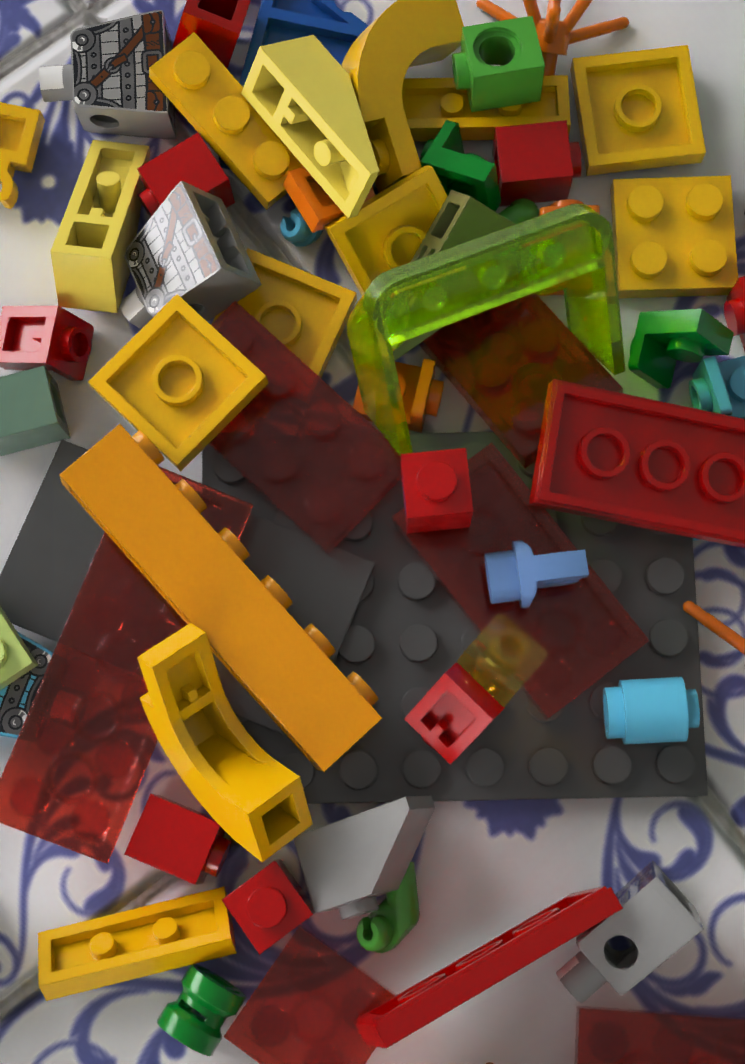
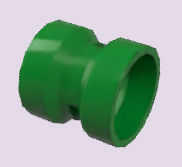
(201, 1009)

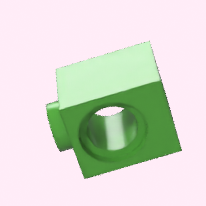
(503, 43)

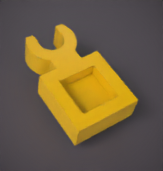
(19, 144)

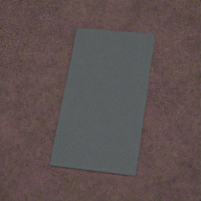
(62, 539)

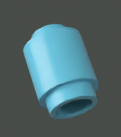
(650, 710)

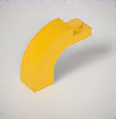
(377, 63)
(211, 750)

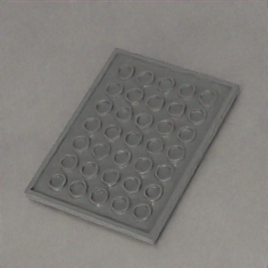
(414, 632)

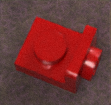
(45, 338)
(453, 713)

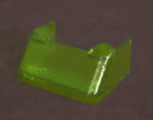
(538, 256)

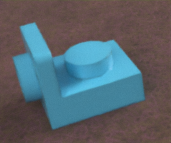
(719, 386)

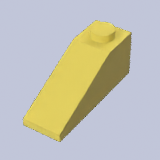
(316, 115)
(99, 227)

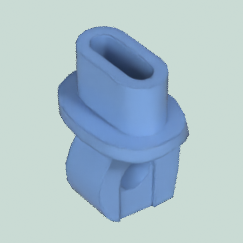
(518, 573)

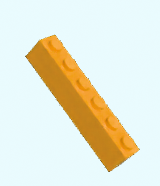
(215, 590)

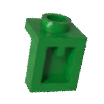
(461, 171)
(674, 336)

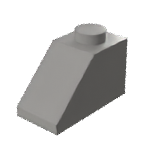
(362, 855)

